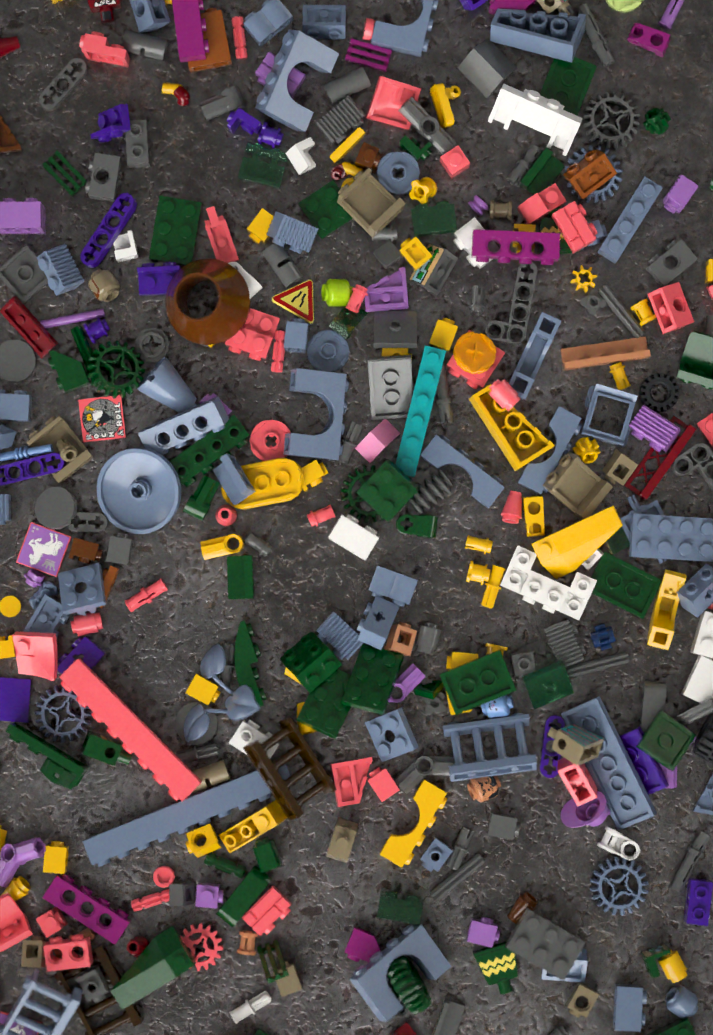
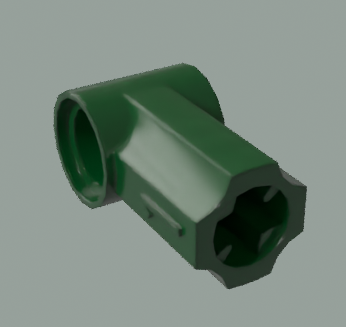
(199, 503)

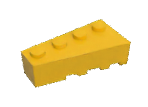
(510, 430)

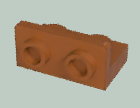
(590, 173)

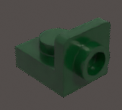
(411, 147)

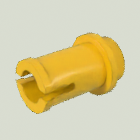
(619, 375)
(479, 544)

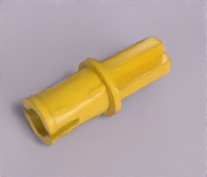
(492, 586)

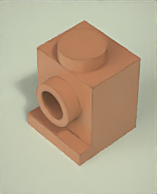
(407, 639)

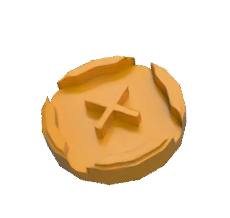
(474, 352)

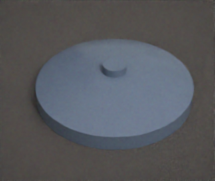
(138, 490)

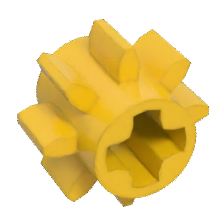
(581, 273)
(587, 450)

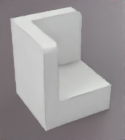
(300, 157)
(125, 247)

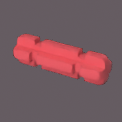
(239, 37)
(278, 352)
(150, 900)

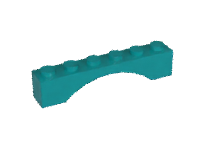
(420, 410)

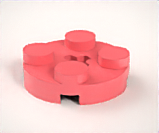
(258, 439)

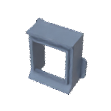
(590, 403)

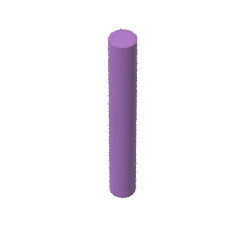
(73, 318)

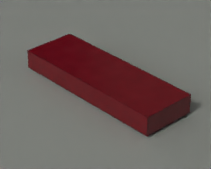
(28, 327)

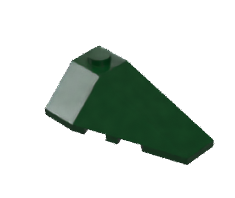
(157, 965)

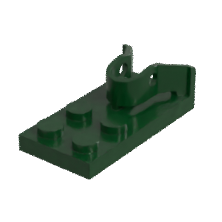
(57, 761)

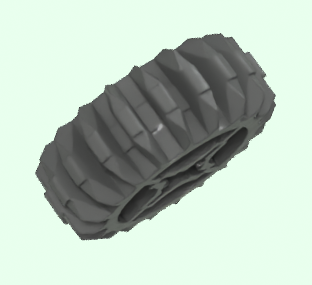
(606, 112)

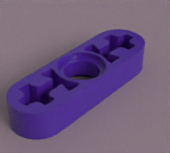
(544, 751)

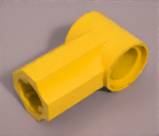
(220, 546)

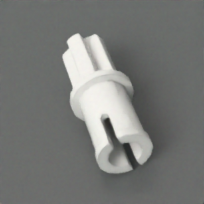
(250, 1006)

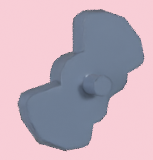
(47, 588)

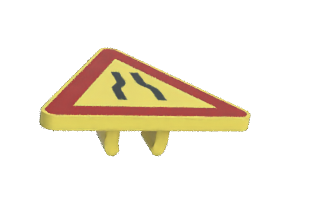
(298, 300)

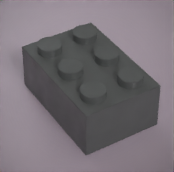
(545, 944)

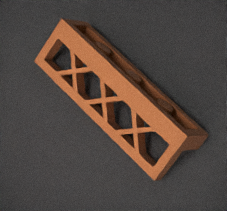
(604, 353)

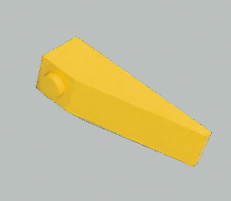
(573, 545)

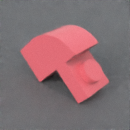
(541, 204)

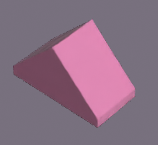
(377, 440)

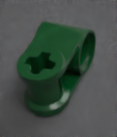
(421, 525)

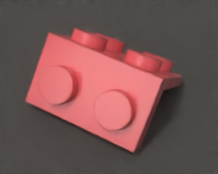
(13, 923)

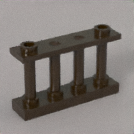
(269, 770)
(112, 977)

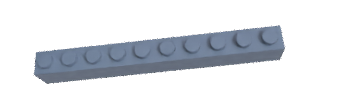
(178, 817)

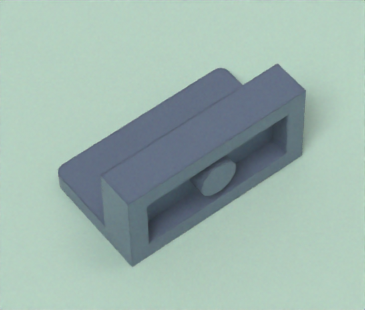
(233, 479)

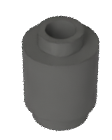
(428, 638)

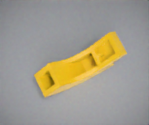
(664, 610)

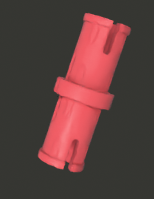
(146, 595)

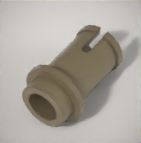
(67, 451)

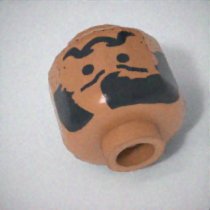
(484, 788)

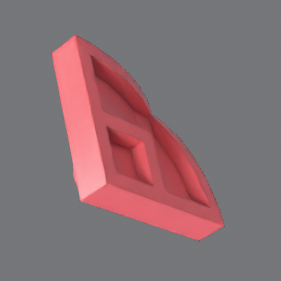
(387, 101)
(36, 654)

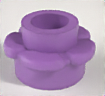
(34, 578)

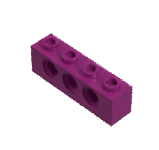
(549, 242)
(92, 920)

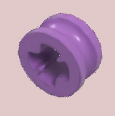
(478, 205)

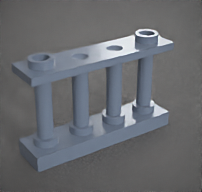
(481, 766)
(60, 1017)

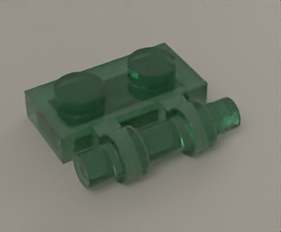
(262, 172)

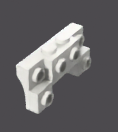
(538, 113)
(544, 590)

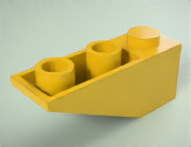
(253, 826)

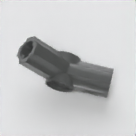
(413, 775)

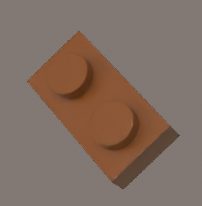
(109, 578)

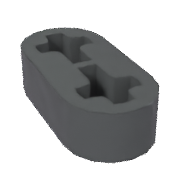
(89, 527)

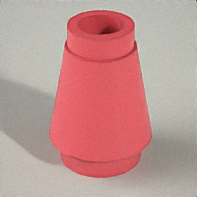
(513, 508)
(232, 515)

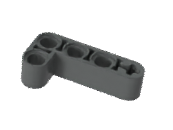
(516, 303)
(692, 463)

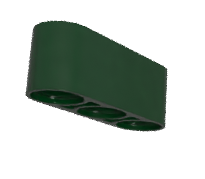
(243, 896)

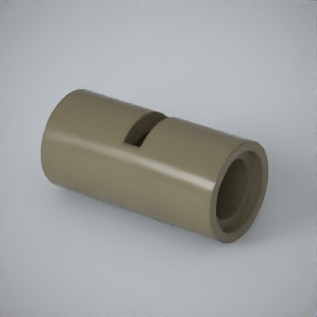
(211, 775)

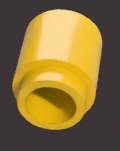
(673, 966)

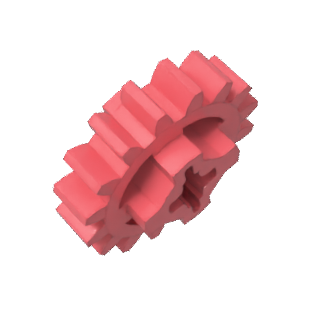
(209, 951)

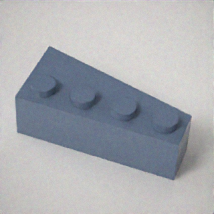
(539, 33)

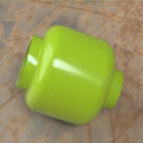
(336, 292)

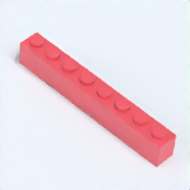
(130, 729)

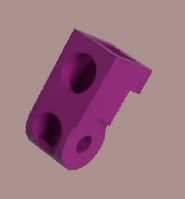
(649, 39)

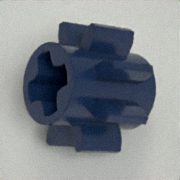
(602, 637)

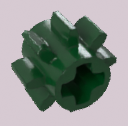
(656, 121)

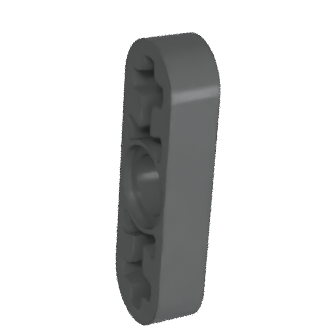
(62, 75)

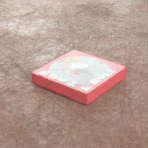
(102, 418)

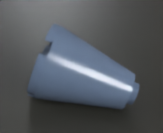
(167, 387)

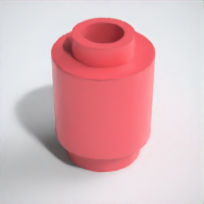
(504, 394)
(86, 624)

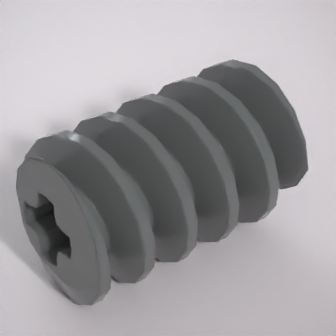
(431, 491)

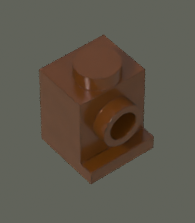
(368, 157)
(85, 551)

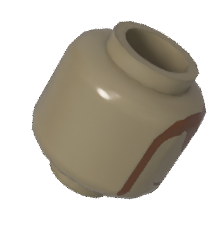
(104, 285)

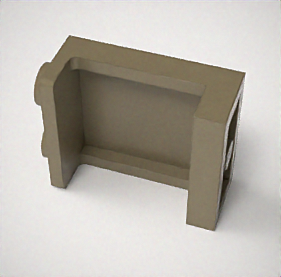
(369, 203)
(55, 430)
(577, 486)

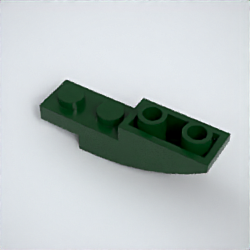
(245, 655)

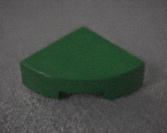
(429, 690)

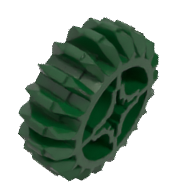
(123, 371)
(352, 503)
(409, 985)

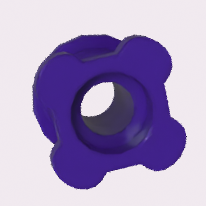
(270, 136)
(97, 329)

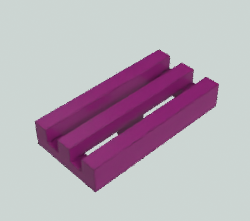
(387, 52)

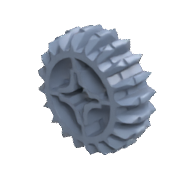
(607, 189)
(59, 724)
(635, 895)

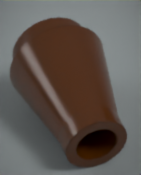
(524, 901)

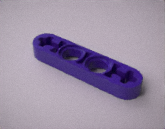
(105, 228)
(26, 473)

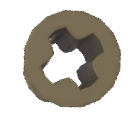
(500, 210)

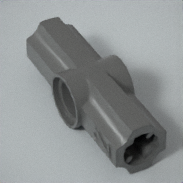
(417, 116)

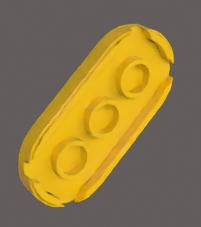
(273, 481)

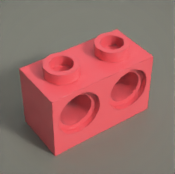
(69, 959)

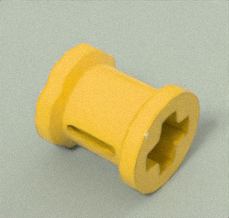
(643, 312)

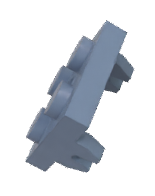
(88, 600)
(398, 724)

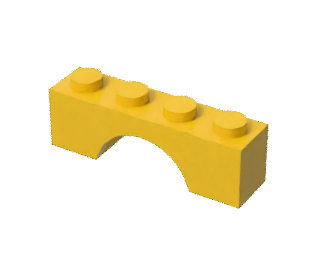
(399, 847)

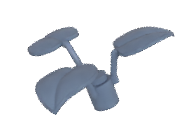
(238, 705)

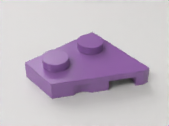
(388, 293)

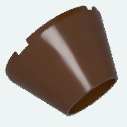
(231, 308)

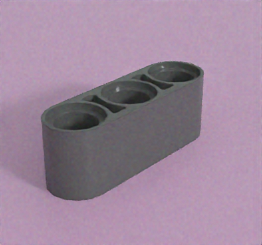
(652, 702)

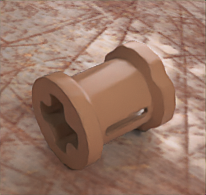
(247, 942)

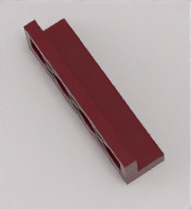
(662, 467)

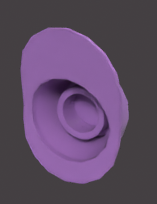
(591, 813)

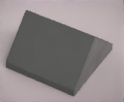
(486, 67)

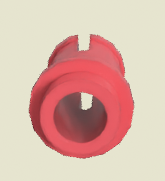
(356, 298)
(320, 515)

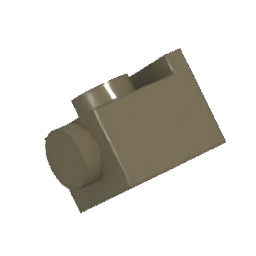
(625, 470)
(29, 952)

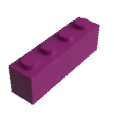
(190, 30)

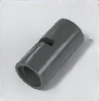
(145, 44)
(347, 85)
(282, 265)

